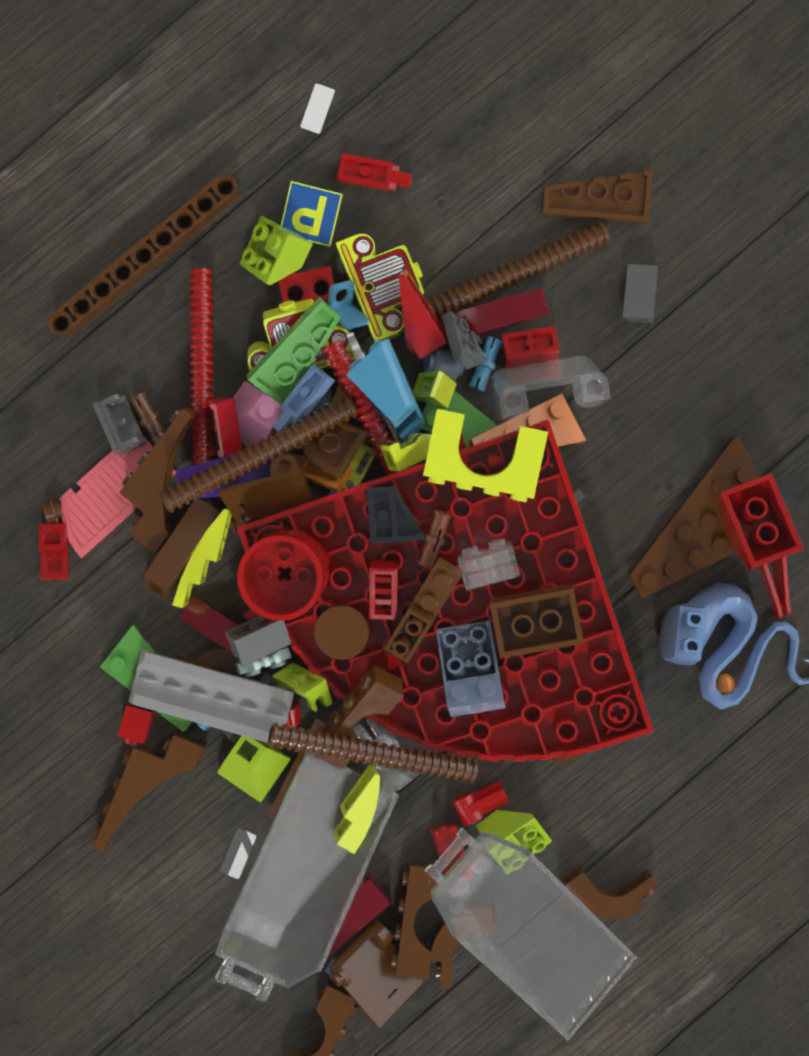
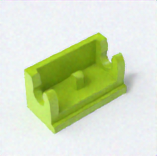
(304, 684)

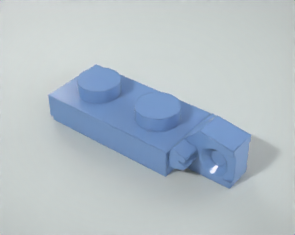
(304, 397)

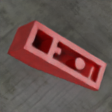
(421, 324)

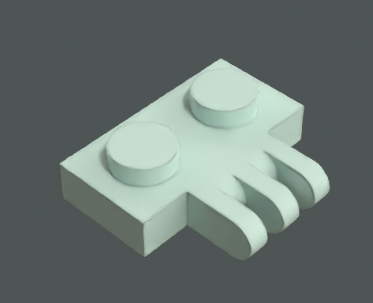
(273, 660)

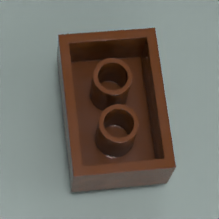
(536, 621)

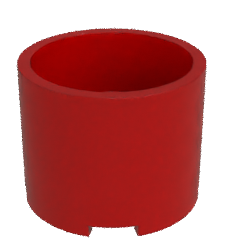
(280, 596)

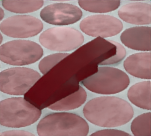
(504, 312)

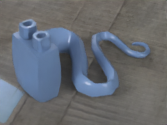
(690, 625)

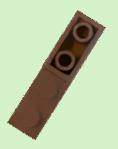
(423, 610)

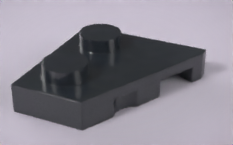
(390, 517)

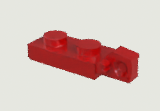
(372, 173)

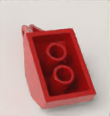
(762, 534)

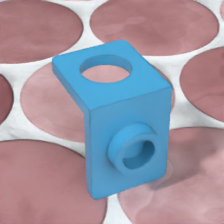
(349, 314)

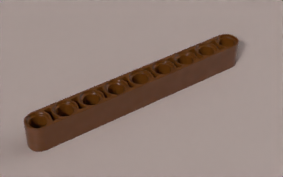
(130, 259)

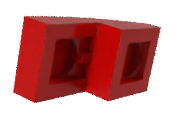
(54, 551)

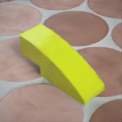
(358, 810)

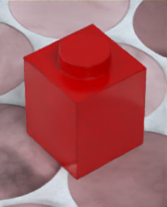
(136, 724)

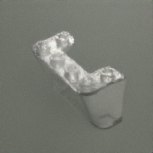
(510, 384)

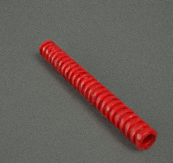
(201, 362)
(365, 410)

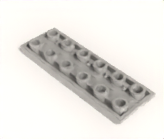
(209, 696)

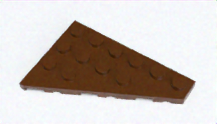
(696, 531)

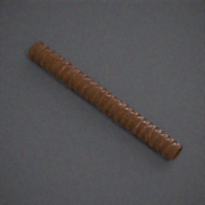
(520, 269)
(258, 453)
(373, 753)

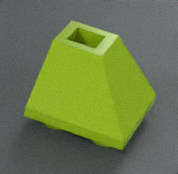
(274, 251)
(253, 766)
(516, 828)

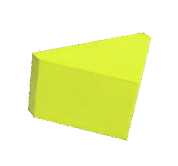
(434, 388)

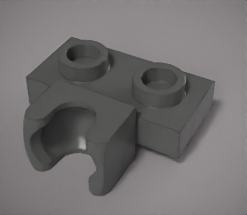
(463, 345)

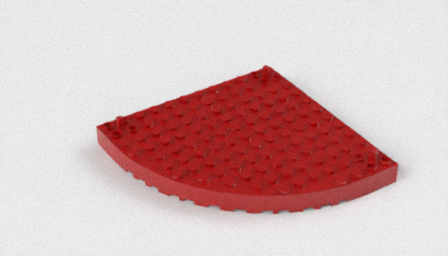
(553, 698)

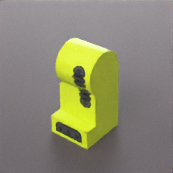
(406, 454)
(360, 465)

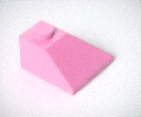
(255, 414)

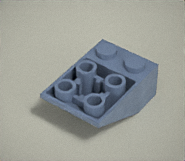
(470, 669)

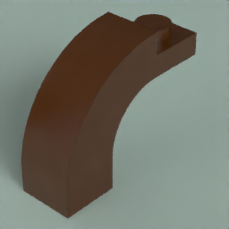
(613, 903)
(442, 950)

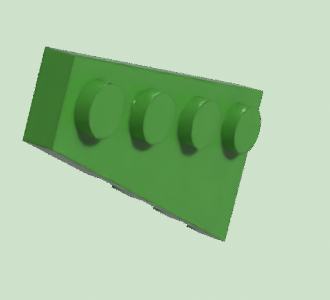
(295, 352)
(474, 421)
(123, 665)

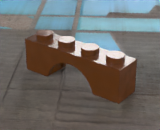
(375, 694)
(413, 955)
(334, 1008)

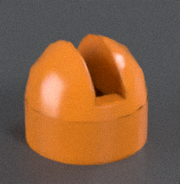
(725, 683)

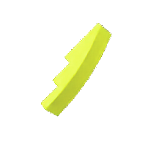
(208, 549)

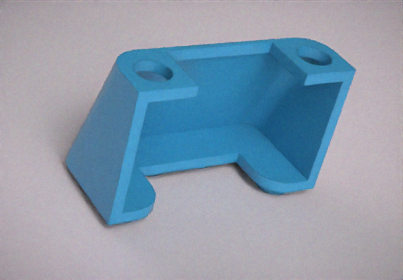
(385, 384)

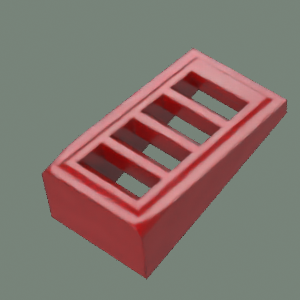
(376, 572)

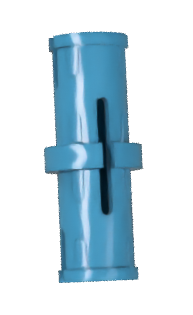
(484, 369)

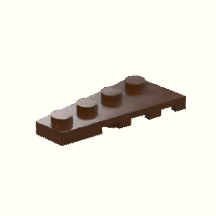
(608, 199)

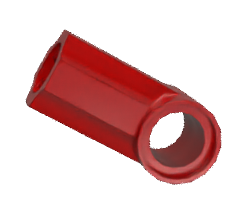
(473, 805)

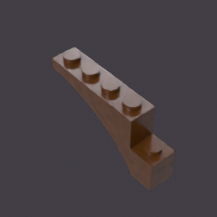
(151, 477)
(144, 772)

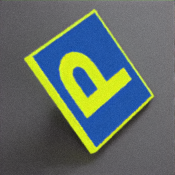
(311, 212)

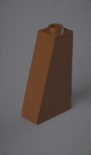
(174, 556)

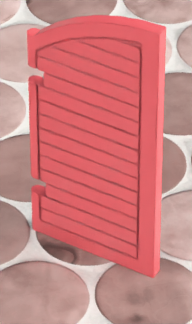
(99, 505)

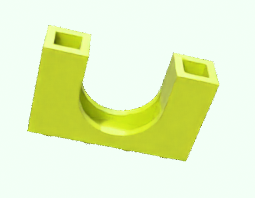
(517, 478)

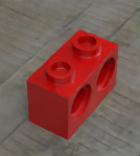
(307, 282)

